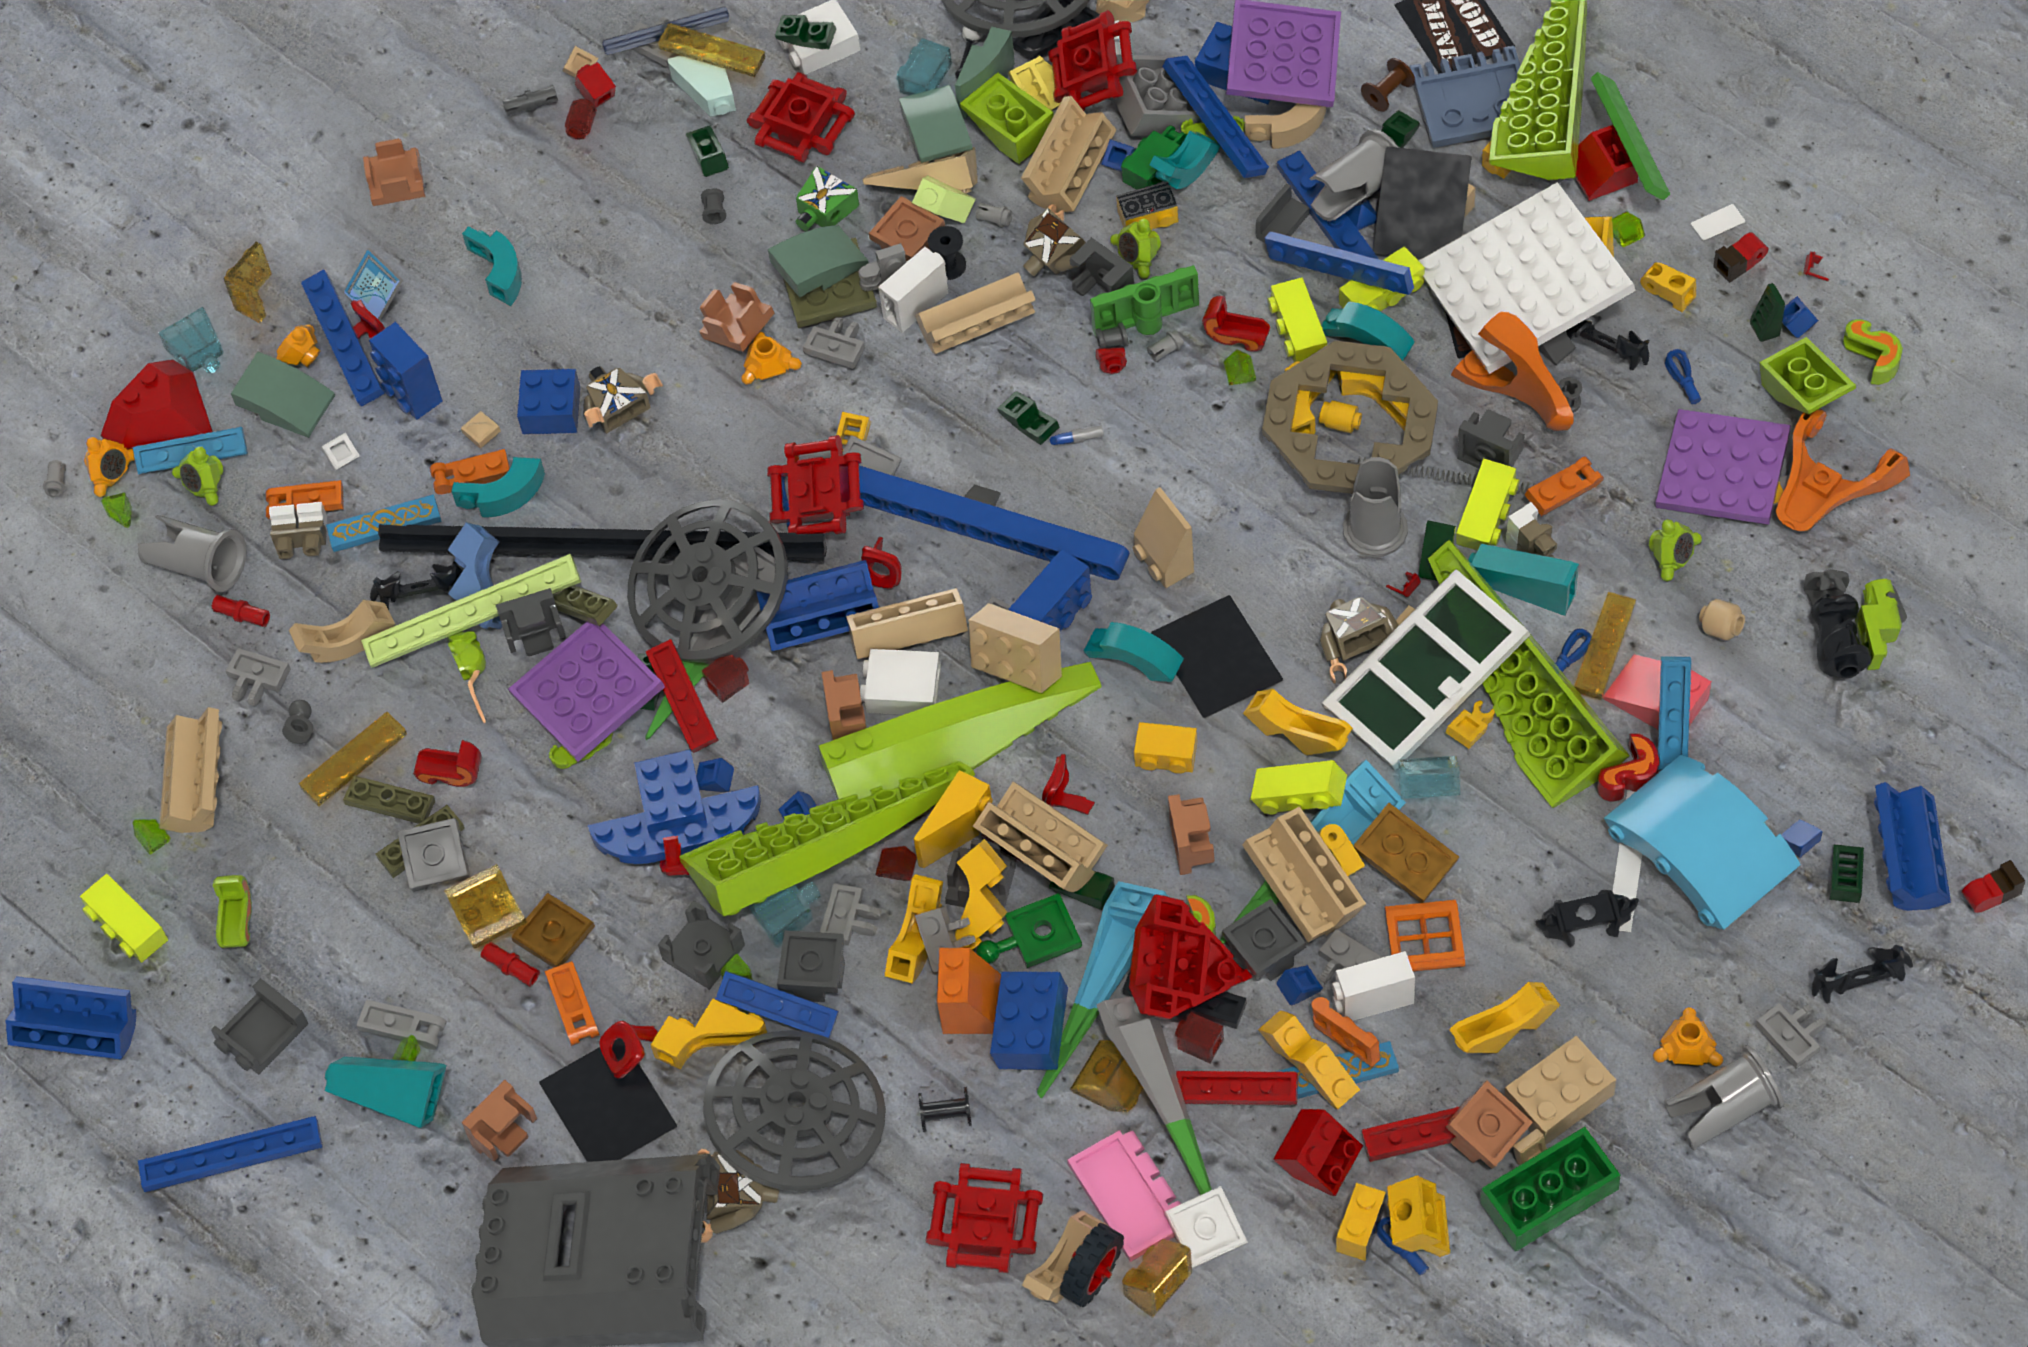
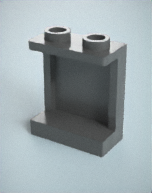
(260, 1029)

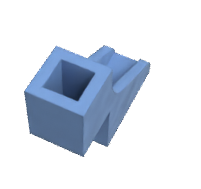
(473, 551)

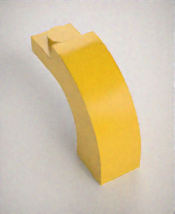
(908, 952)

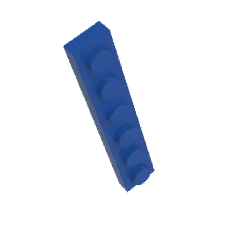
(1215, 116)
(1339, 232)
(1339, 263)
(342, 338)
(230, 1154)

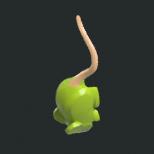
(469, 660)

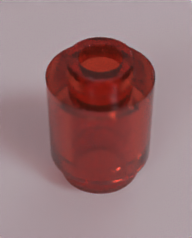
(580, 119)

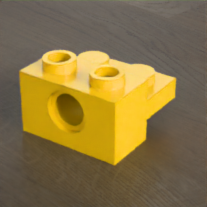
(1418, 1216)

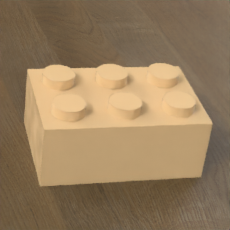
(1015, 647)
(1561, 1089)

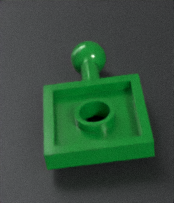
(1033, 947)

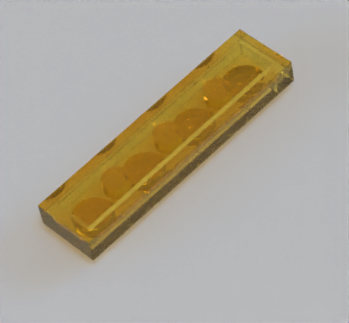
(711, 50)
(1605, 645)
(352, 759)

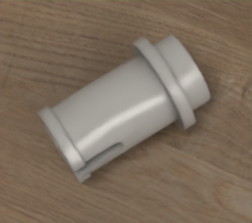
(993, 214)
(1166, 345)
(54, 484)

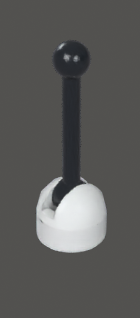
(970, 37)

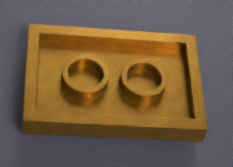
(1405, 853)

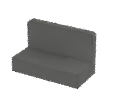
(1281, 215)

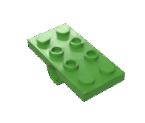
(1146, 301)

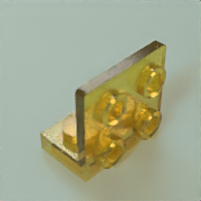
(245, 281)
(485, 906)

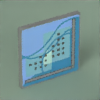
(373, 284)

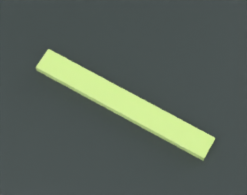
(467, 611)

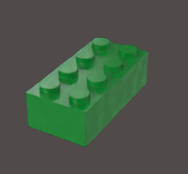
(1550, 1189)

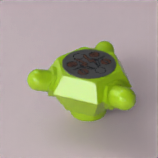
(1137, 245)
(200, 474)
(1673, 547)

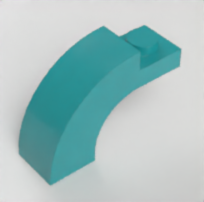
(1187, 162)
(506, 277)
(1368, 327)
(505, 494)
(1136, 648)

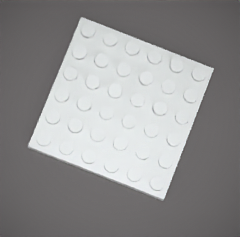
(1528, 262)

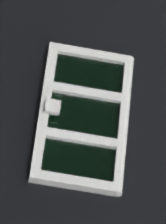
(1426, 668)

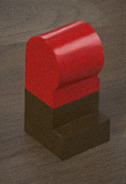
(1740, 256)
(1994, 888)

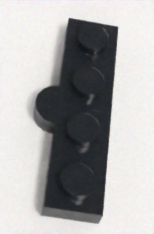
(1221, 1009)

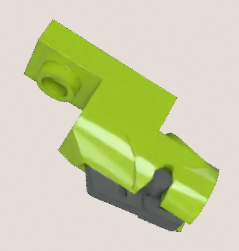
(1879, 619)

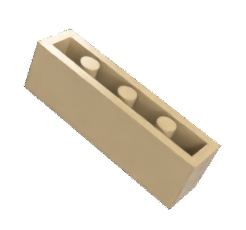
(907, 623)

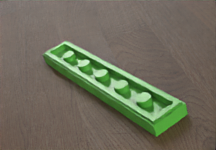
(1630, 136)

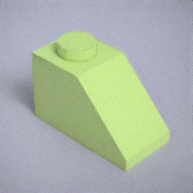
(943, 200)

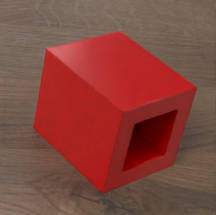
(595, 84)

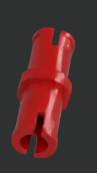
(240, 610)
(510, 963)

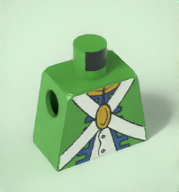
(824, 200)

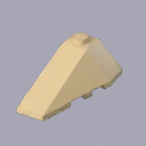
(954, 170)

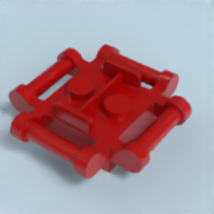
(1089, 60)
(798, 115)
(816, 487)
(984, 1219)

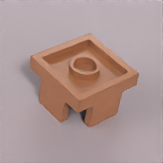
(394, 173)
(905, 225)
(736, 319)
(843, 704)
(1190, 832)
(494, 1122)
(1487, 1125)

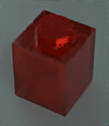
(726, 677)
(1199, 1037)

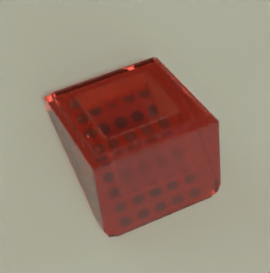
(896, 863)

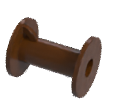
(1377, 94)

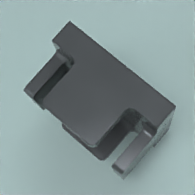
(1487, 440)
(530, 620)
(958, 885)
(1264, 941)
(811, 964)

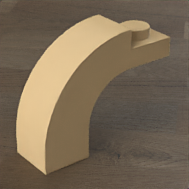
(1285, 128)
(342, 638)
(1046, 1280)

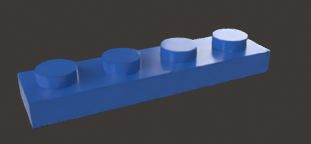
(776, 1004)

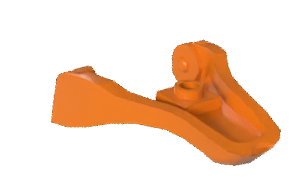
(1533, 380)
(1817, 489)

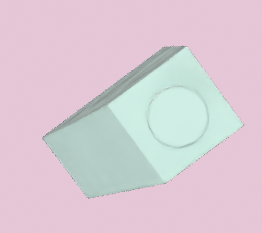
(704, 84)

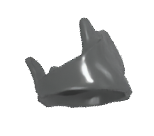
(1826, 582)

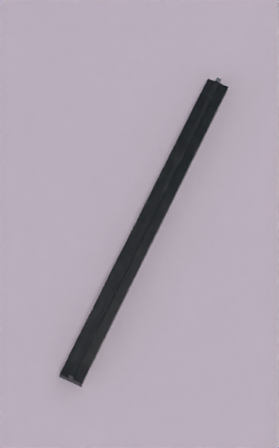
(581, 541)

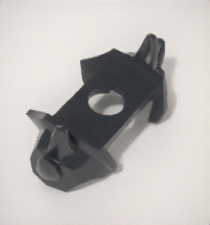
(1632, 348)
(392, 589)
(1609, 908)
(1887, 964)

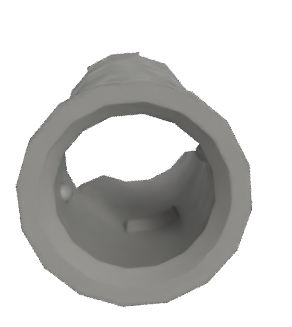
(1352, 176)
(1375, 517)
(198, 553)
(1736, 1090)

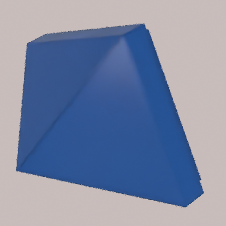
(1362, 215)

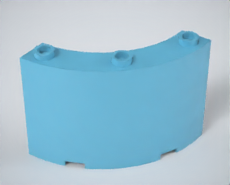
(1704, 839)

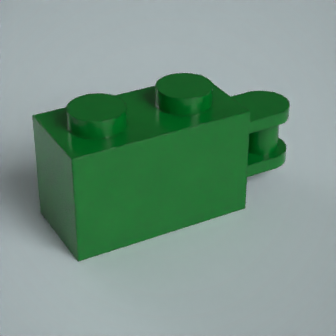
(1136, 168)

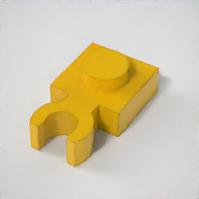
(1470, 727)

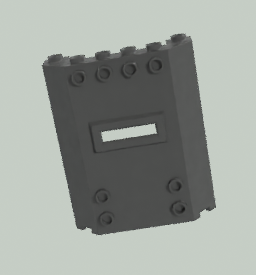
(628, 1258)

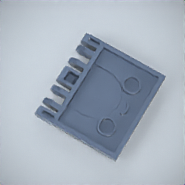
(1466, 101)

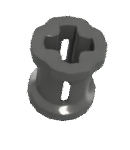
(713, 206)
(1112, 337)
(1572, 392)

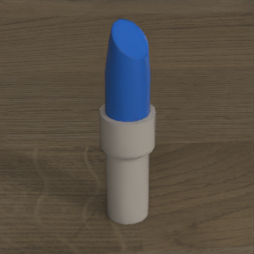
(1077, 435)

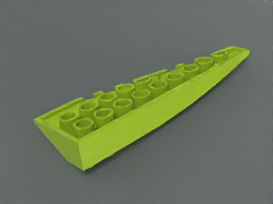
(1544, 107)
(1543, 715)
(951, 731)
(761, 863)

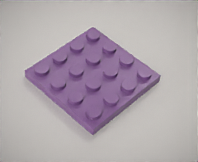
(1283, 53)
(1723, 466)
(586, 688)

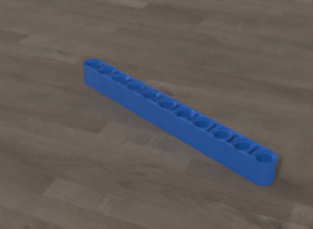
(989, 523)

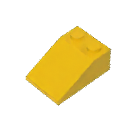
(952, 819)

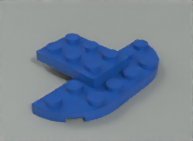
(673, 809)

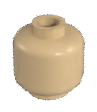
(1722, 619)

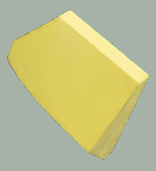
(1037, 80)

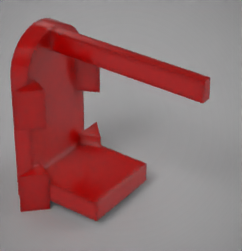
(1810, 260)
(1408, 587)

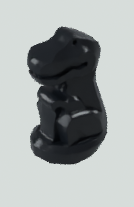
(1837, 645)

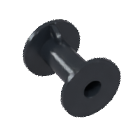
(947, 243)
(944, 1109)

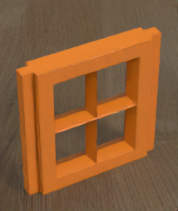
(1422, 911)

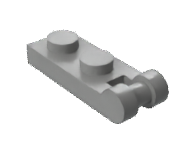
(400, 1023)

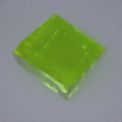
(1627, 229)
(407, 1050)

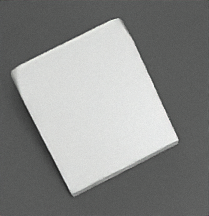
(340, 451)

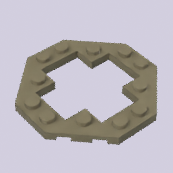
(1313, 376)

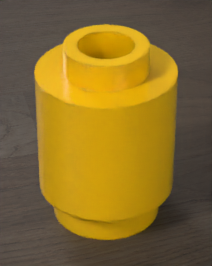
(1340, 416)

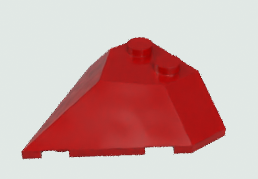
(157, 407)
(1178, 961)

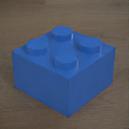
(549, 401)

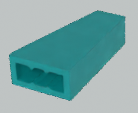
(1528, 576)
(388, 1086)

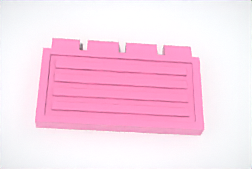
(1124, 1191)

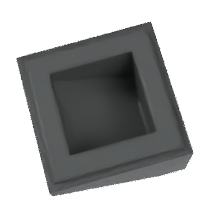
(1557, 348)
(983, 495)

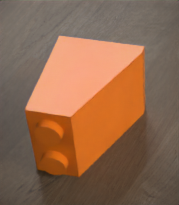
(966, 992)

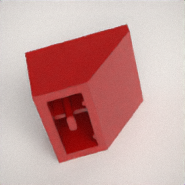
(1603, 164)
(1318, 1151)

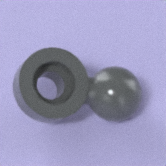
(297, 726)

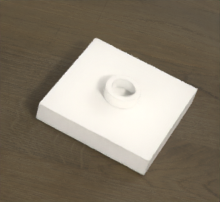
(1206, 1226)

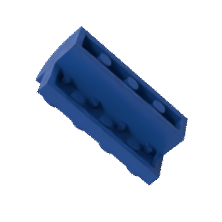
(818, 604)
(1912, 848)
(71, 1018)

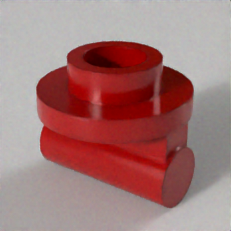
(1111, 359)

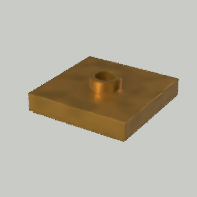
(553, 931)

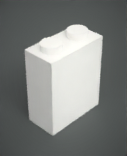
(843, 44)
(913, 289)
(900, 681)
(1374, 987)

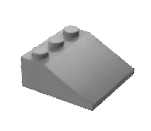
(1152, 98)

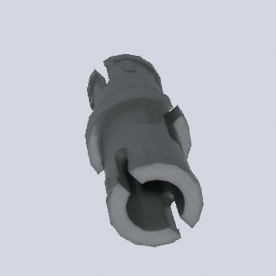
(530, 100)

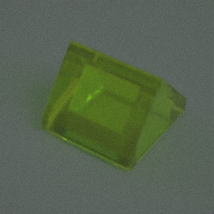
(1239, 368)
(118, 508)
(150, 835)
(737, 966)

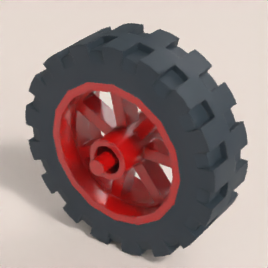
(1091, 1265)

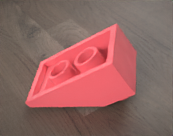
(1638, 690)

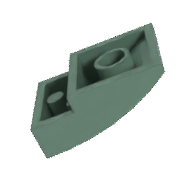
(985, 62)
(935, 123)
(816, 259)
(282, 395)

